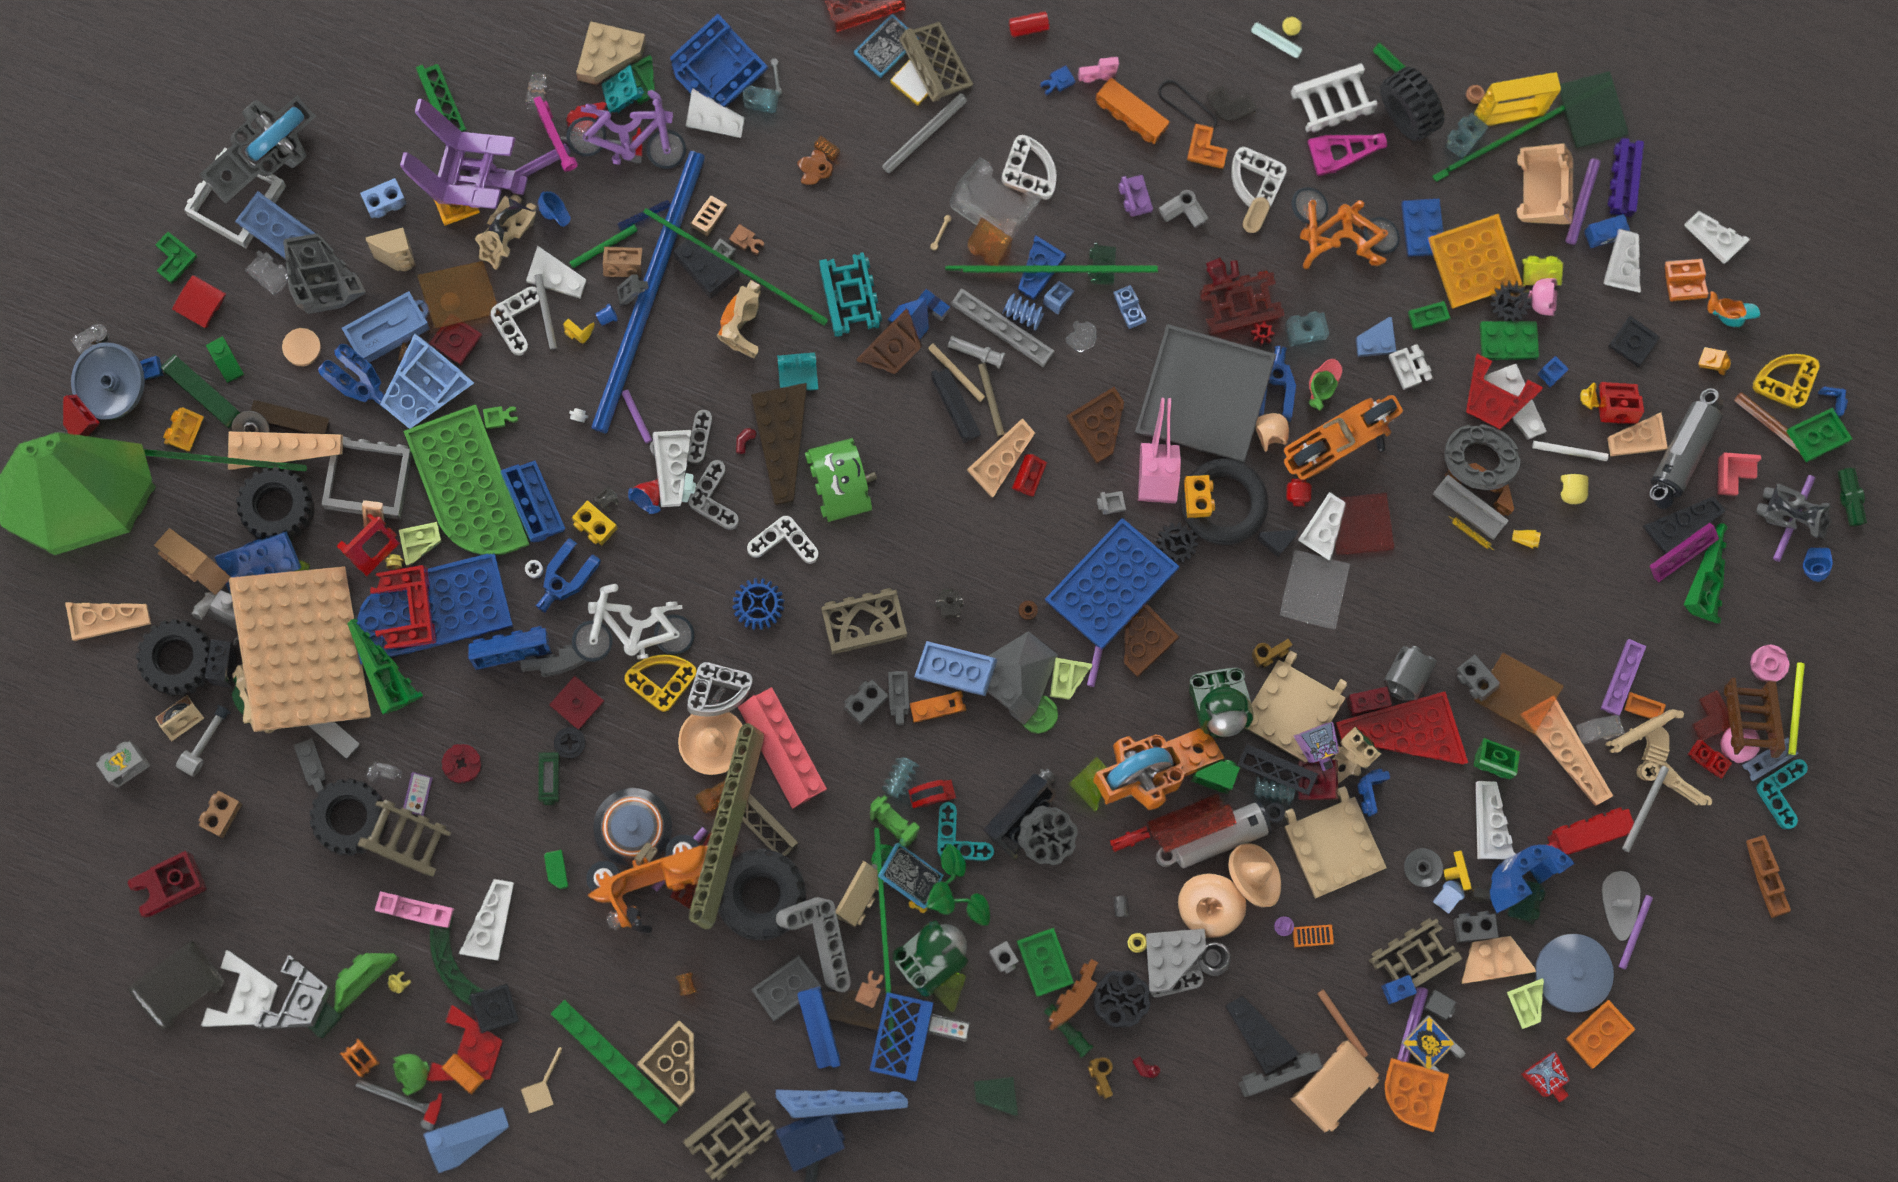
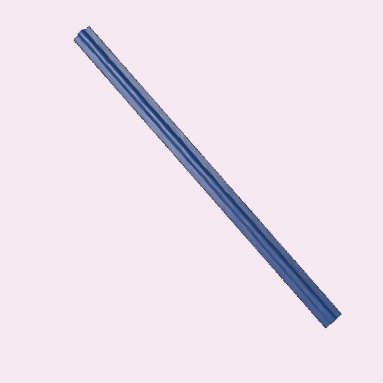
(645, 299)

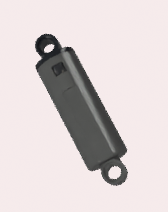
(1686, 448)

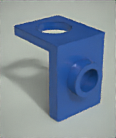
(1841, 402)
(1399, 989)

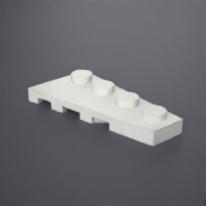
(1512, 382)
(671, 462)
(489, 926)

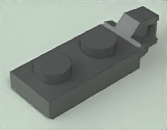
(898, 695)
(311, 763)

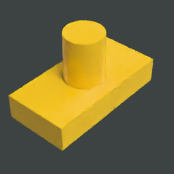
(1459, 871)

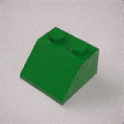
(1497, 759)
(1218, 776)

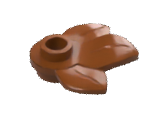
(812, 167)

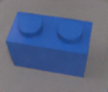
(1605, 231)

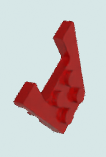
(1492, 402)
(476, 1049)

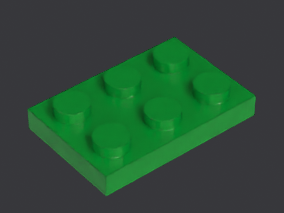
(1509, 340)
(1819, 435)
(1045, 962)

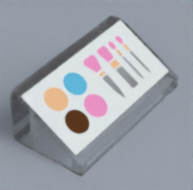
(948, 1028)

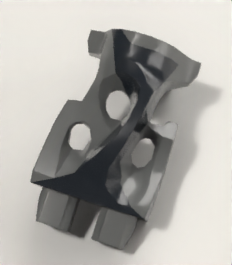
(1815, 517)

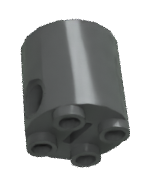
(1409, 673)

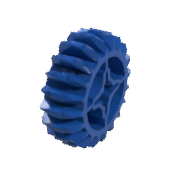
(752, 609)

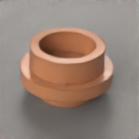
(1475, 94)

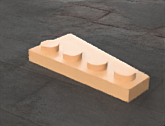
(997, 462)

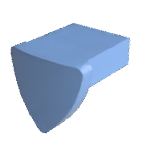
(1449, 895)

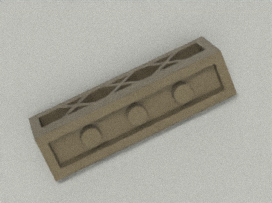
(771, 823)

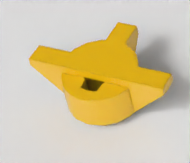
(1589, 397)

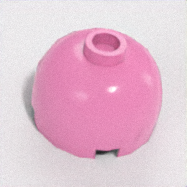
(1544, 296)
(1746, 753)

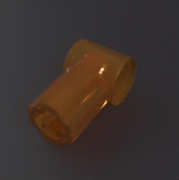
(710, 798)

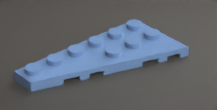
(833, 1102)

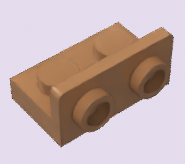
(622, 261)

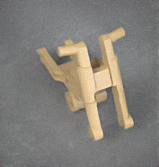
(1657, 753)

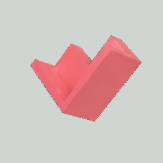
(1735, 466)

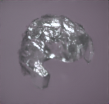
(1083, 336)

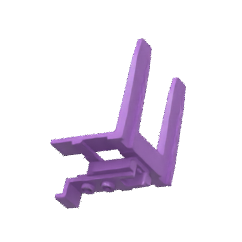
(448, 185)

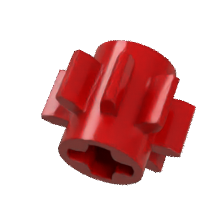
(1262, 338)

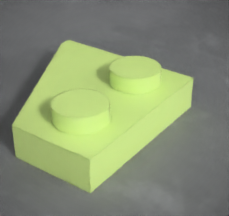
(1067, 677)
(1527, 1003)

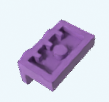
(1136, 195)

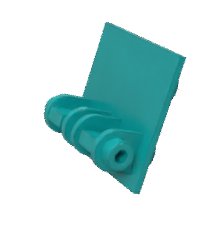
(621, 90)
(798, 369)

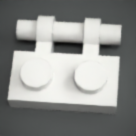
(1405, 368)

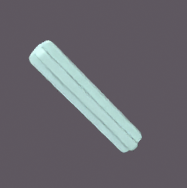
(1276, 40)

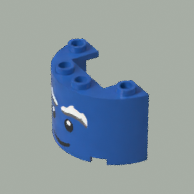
(1507, 880)

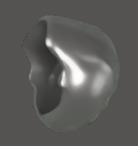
(1215, 959)

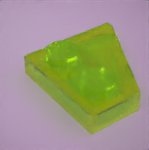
(1084, 784)
(950, 991)

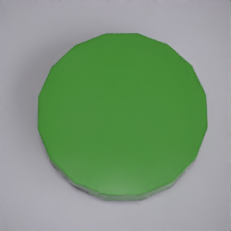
(1044, 717)

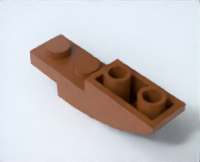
(1072, 1001)

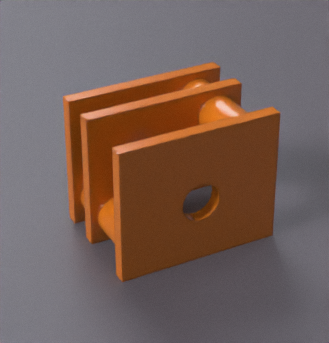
(352, 1052)

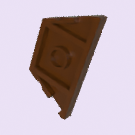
(893, 345)

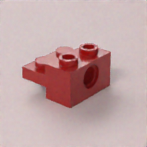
(1620, 403)

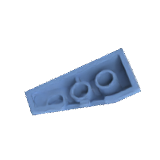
(459, 1141)

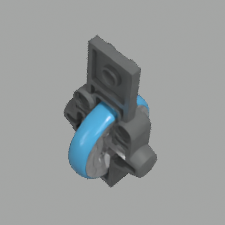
(273, 134)

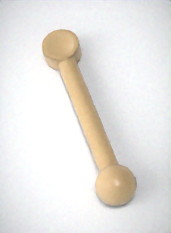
(934, 246)

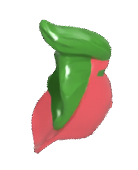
(1324, 382)

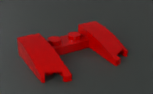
(416, 583)

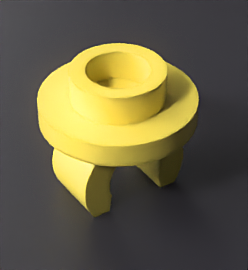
(396, 984)

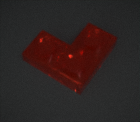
(1717, 716)

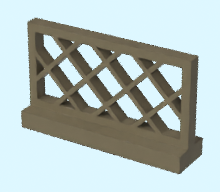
(924, 64)

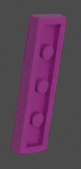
(1684, 552)

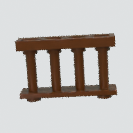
(1770, 710)

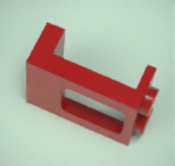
(358, 556)

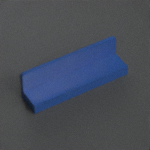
(819, 1027)

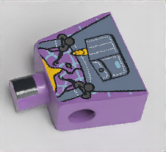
(1319, 744)

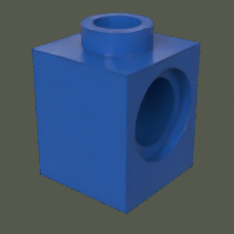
(1553, 371)

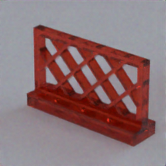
(865, 13)

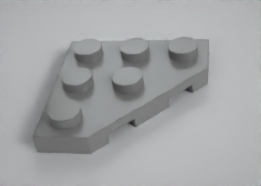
(1172, 956)

